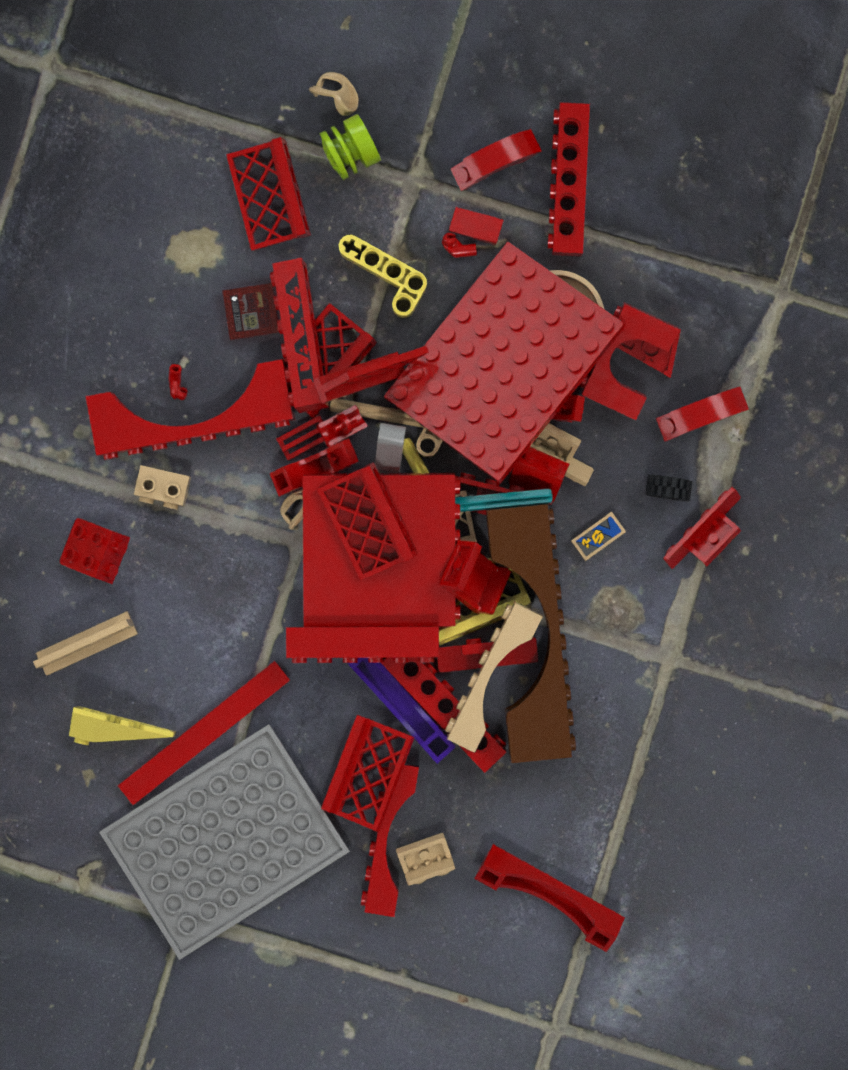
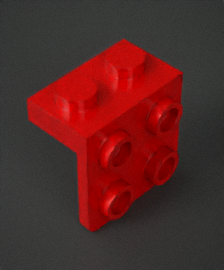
(539, 471)
(94, 550)

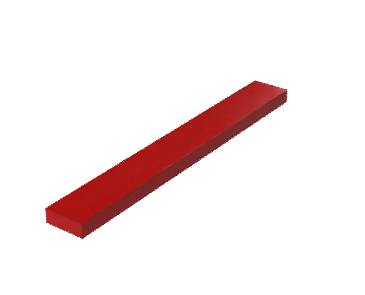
(204, 732)

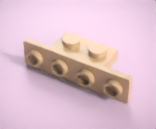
(563, 447)

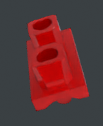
(341, 426)

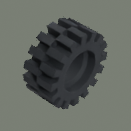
(669, 487)

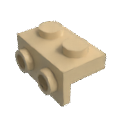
(425, 859)

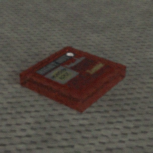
(250, 311)

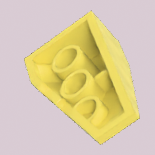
(96, 726)

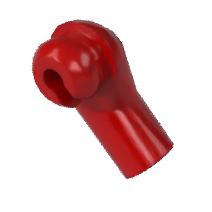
(455, 248)
(174, 378)

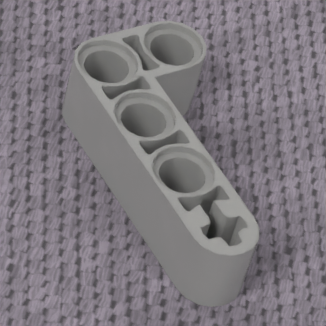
(389, 448)

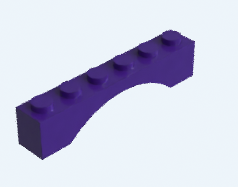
(404, 708)

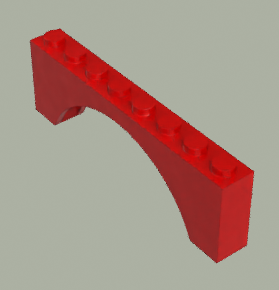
(262, 404)

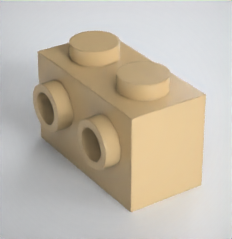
(162, 486)

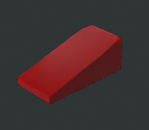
(476, 225)

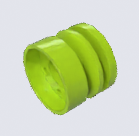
(350, 147)

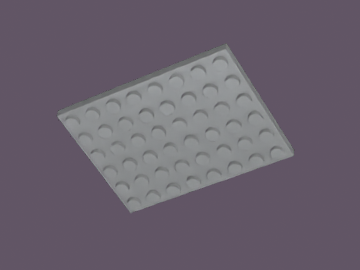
(224, 841)

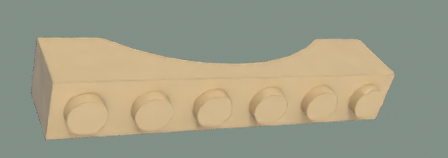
(517, 629)

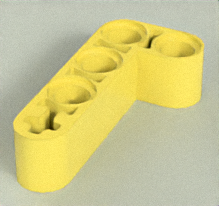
(380, 271)

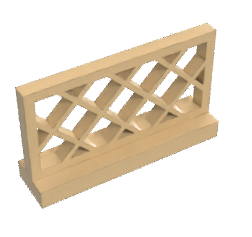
(86, 643)

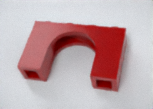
(602, 385)

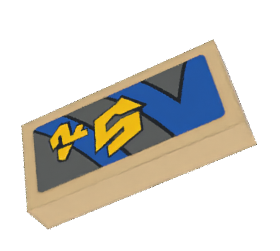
(598, 536)

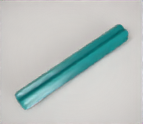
(504, 500)

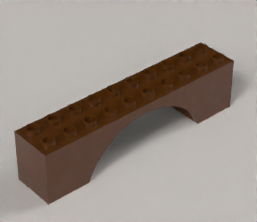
(540, 718)

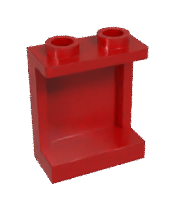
(474, 578)

